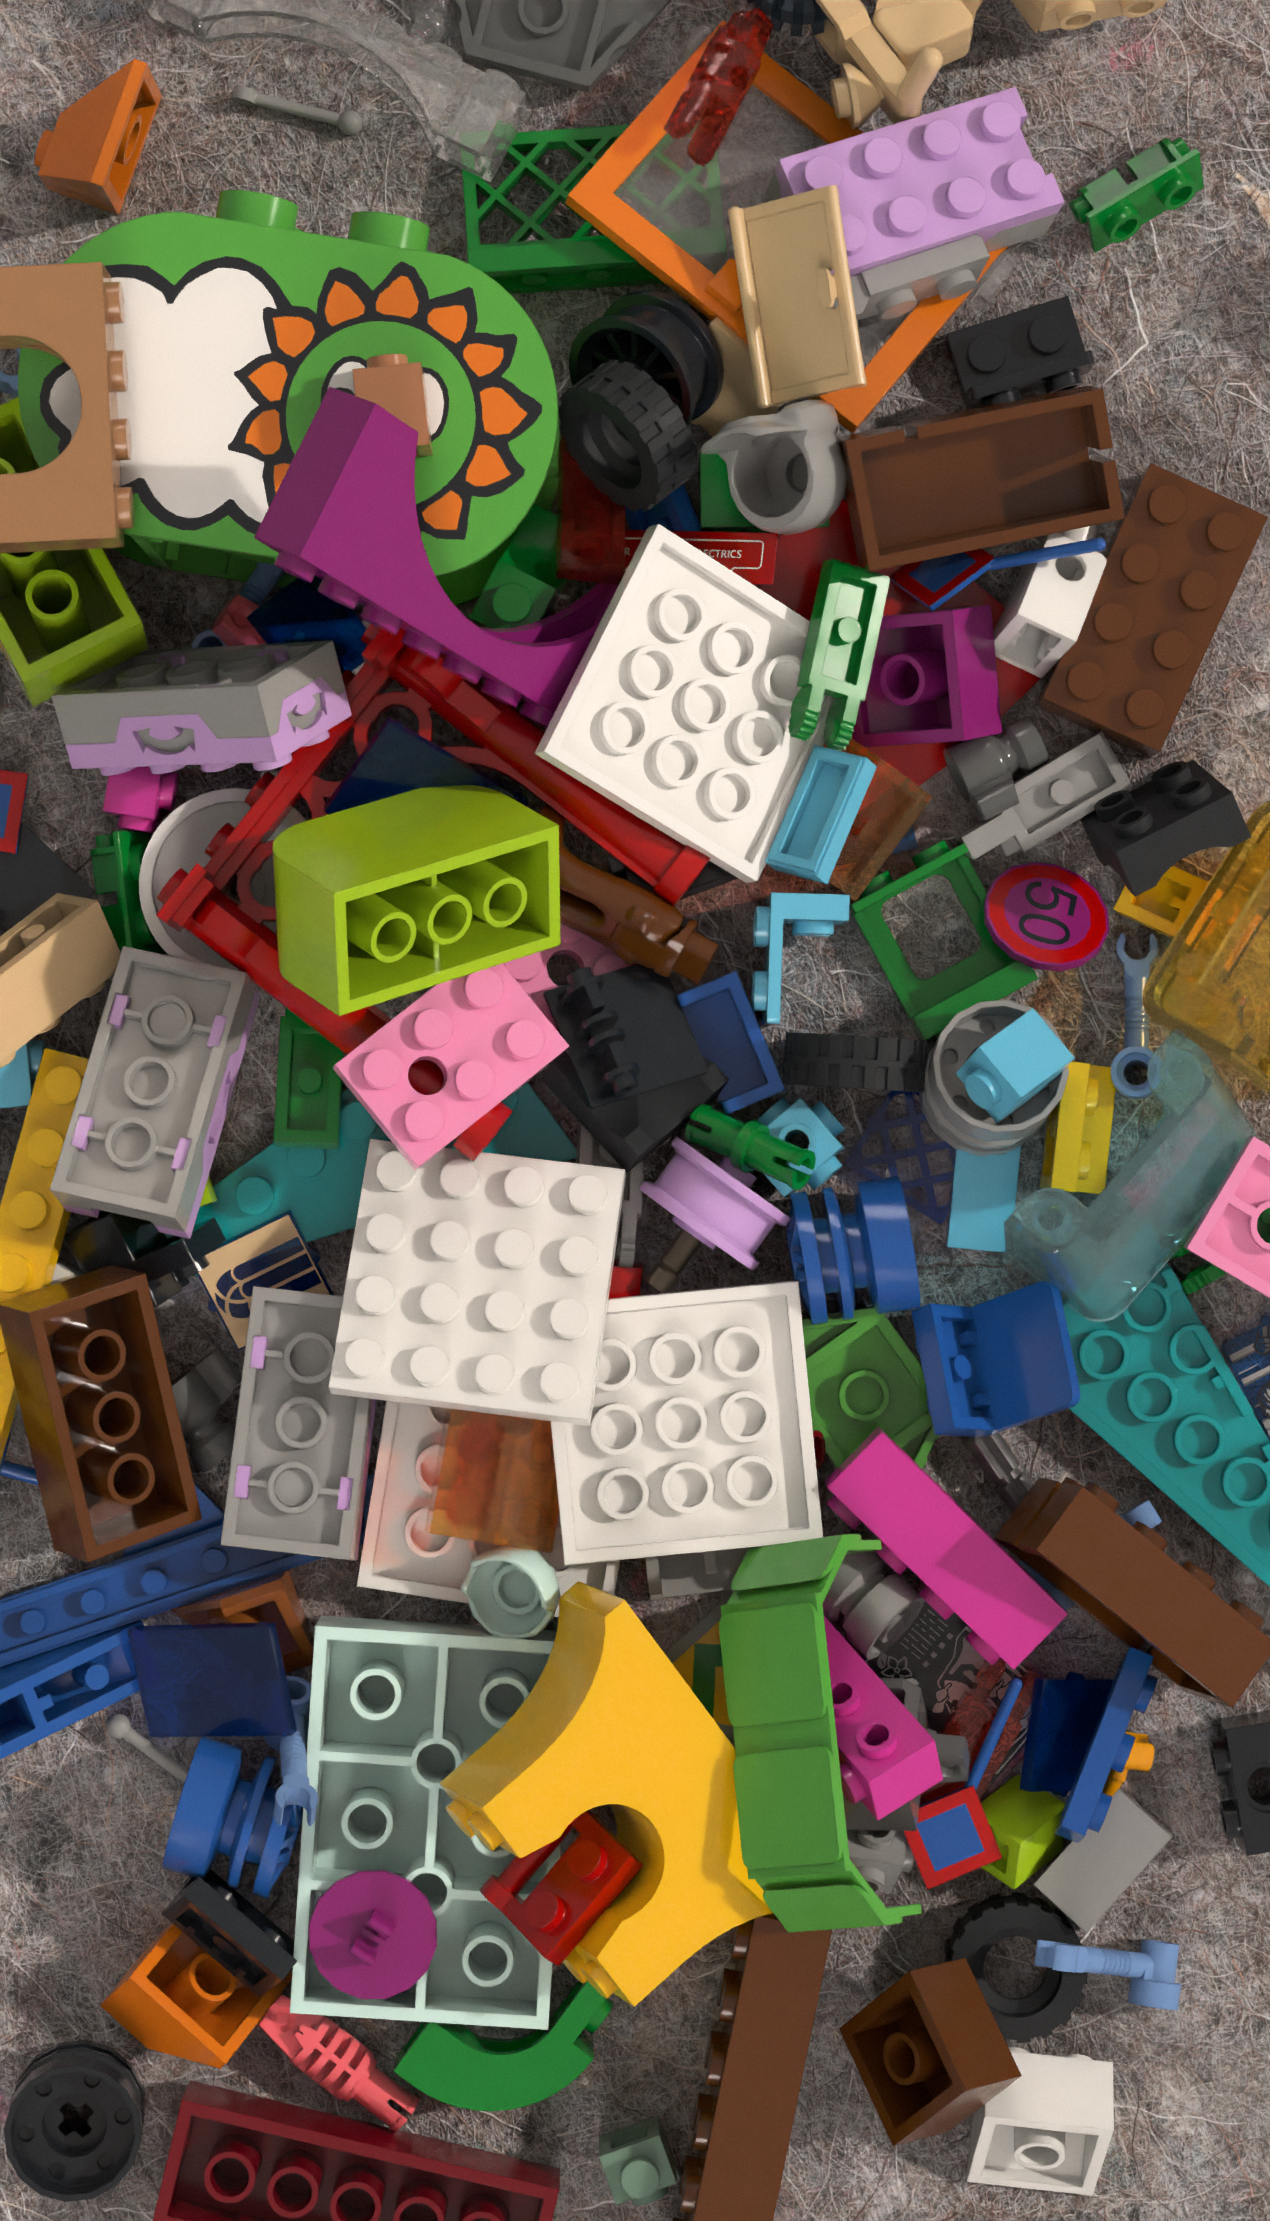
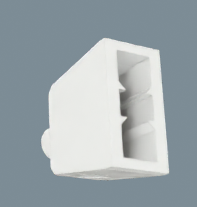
(1048, 605)

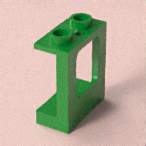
(979, 978)

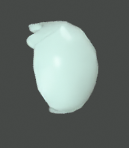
(512, 1591)

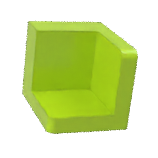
(1023, 1831)

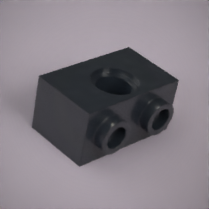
(1236, 1754)

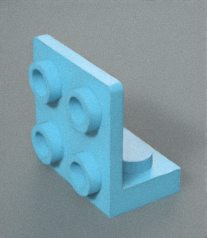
(810, 916)

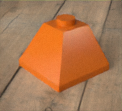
(100, 139)
(187, 2002)

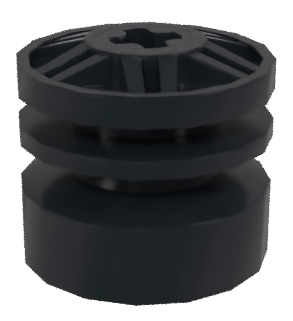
(74, 2156)

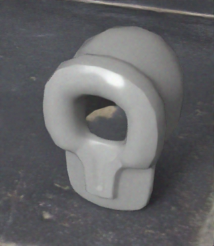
(784, 466)

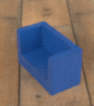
(731, 1040)

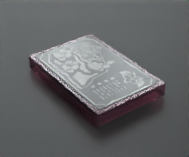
(944, 1666)

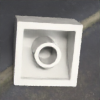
(1045, 2126)

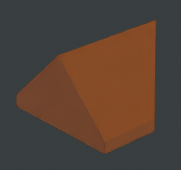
(261, 1600)

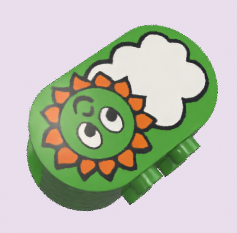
(235, 345)

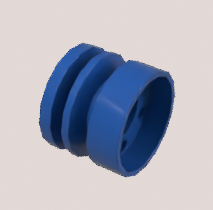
(854, 1250)
(231, 1819)

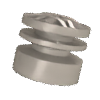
(945, 1098)

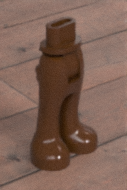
(628, 917)

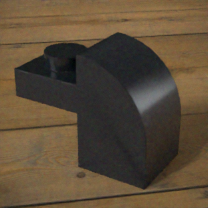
(142, 1248)

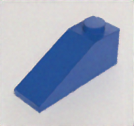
(64, 1687)

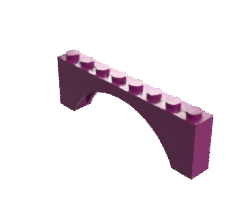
(355, 525)

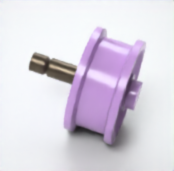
(711, 1209)

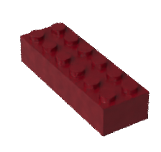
(286, 2162)

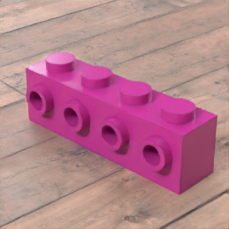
(945, 1549)
(881, 1745)

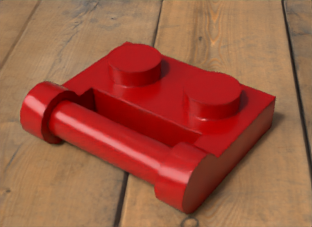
(571, 1892)

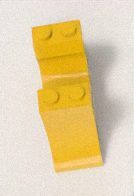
(629, 1733)

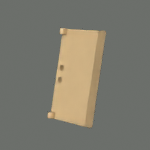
(788, 297)

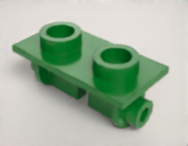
(1164, 180)
(117, 869)

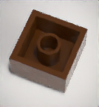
(929, 2051)

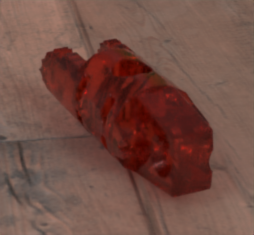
(720, 83)

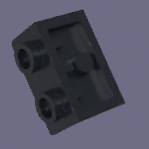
(1019, 354)
(232, 1932)

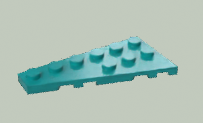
(326, 1183)

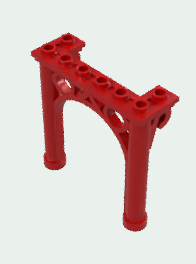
(506, 746)

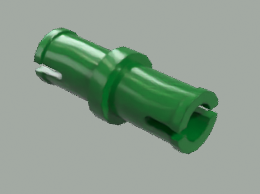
(750, 1146)

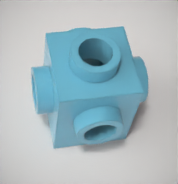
(819, 1126)

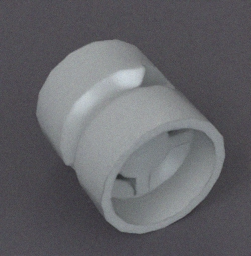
(871, 1605)

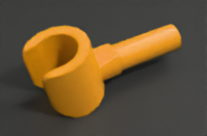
(1140, 1759)

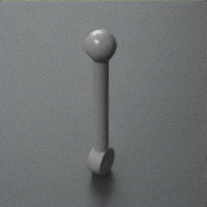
(348, 122)
(120, 1727)

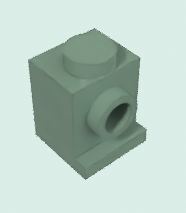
(638, 2162)

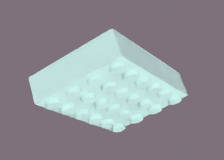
(386, 1725)

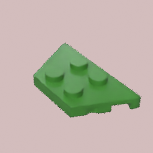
(864, 1380)

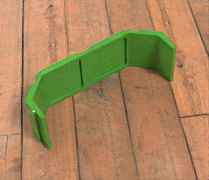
(788, 1738)

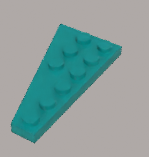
(1177, 1415)

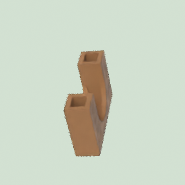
(78, 494)

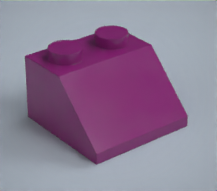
(931, 679)

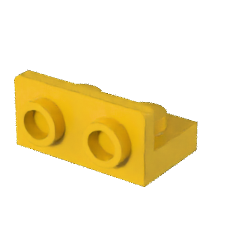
(1080, 1132)

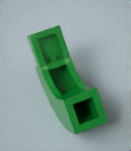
(504, 2073)

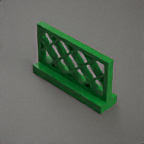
(548, 262)

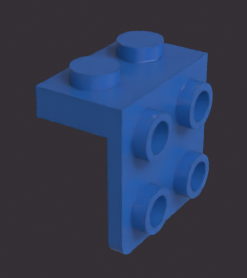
(996, 1361)

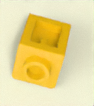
(1164, 905)

